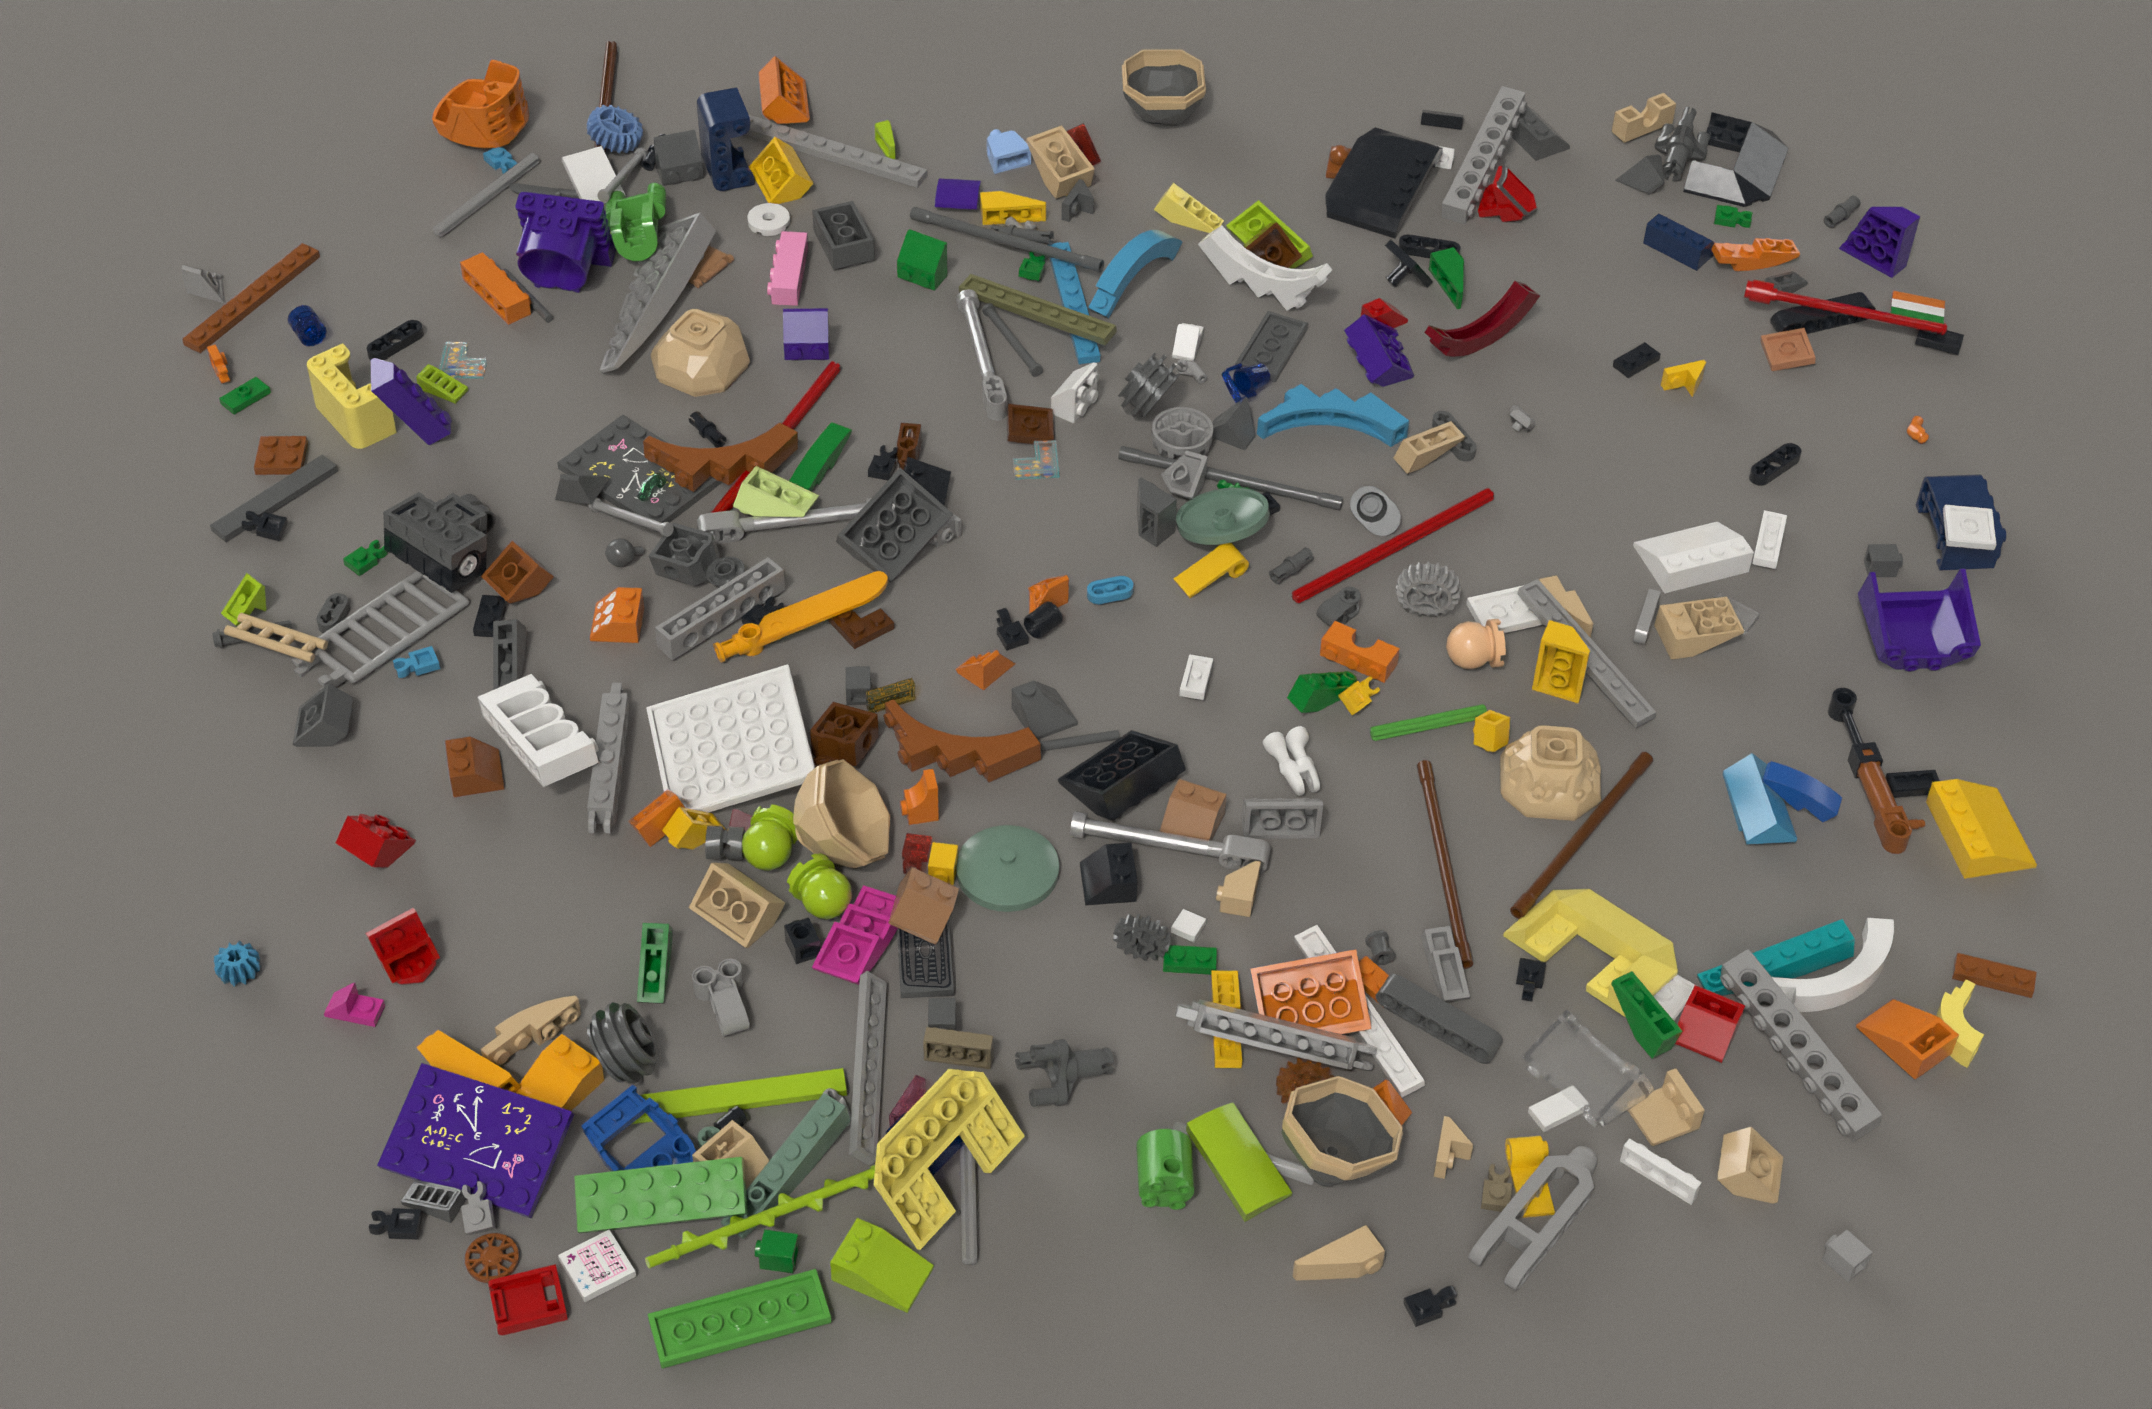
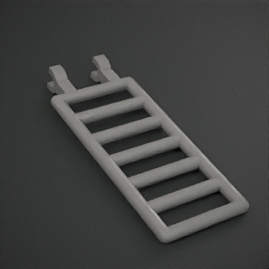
(341, 672)

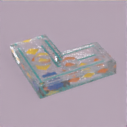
(458, 365)
(1042, 466)

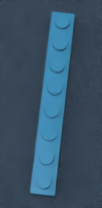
(1073, 298)

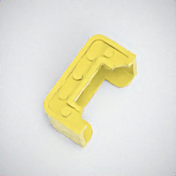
(351, 411)

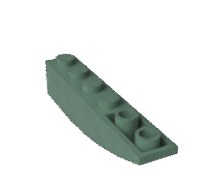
(796, 1157)

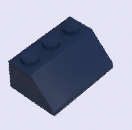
(1678, 242)

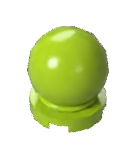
(769, 838)
(820, 887)

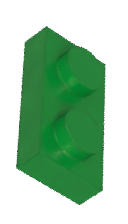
(1190, 959)

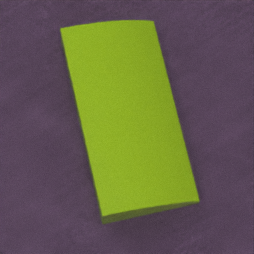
(1258, 217)
(1238, 1160)

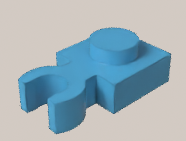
(499, 158)
(420, 661)

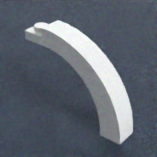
(1848, 983)

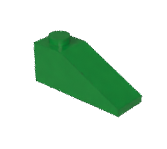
(1448, 271)
(654, 962)
(1646, 1017)

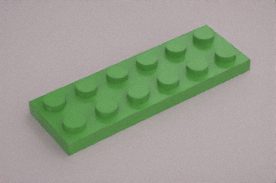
(660, 1195)
(739, 1318)

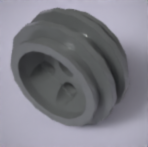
(1148, 384)
(623, 1042)

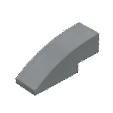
(1445, 963)

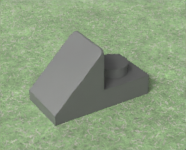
(1078, 199)

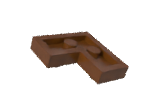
(862, 630)

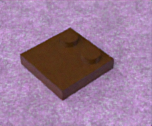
(1029, 424)

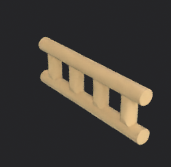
(283, 645)

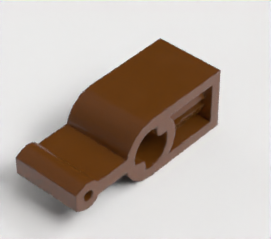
(908, 445)

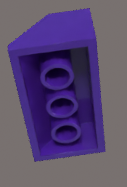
(409, 401)

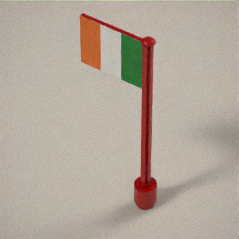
(1905, 309)

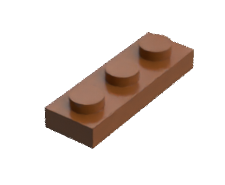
(1994, 975)

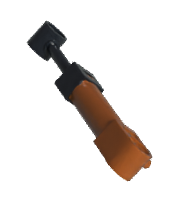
(1866, 763)

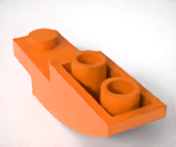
(1759, 255)

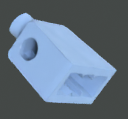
(1007, 151)

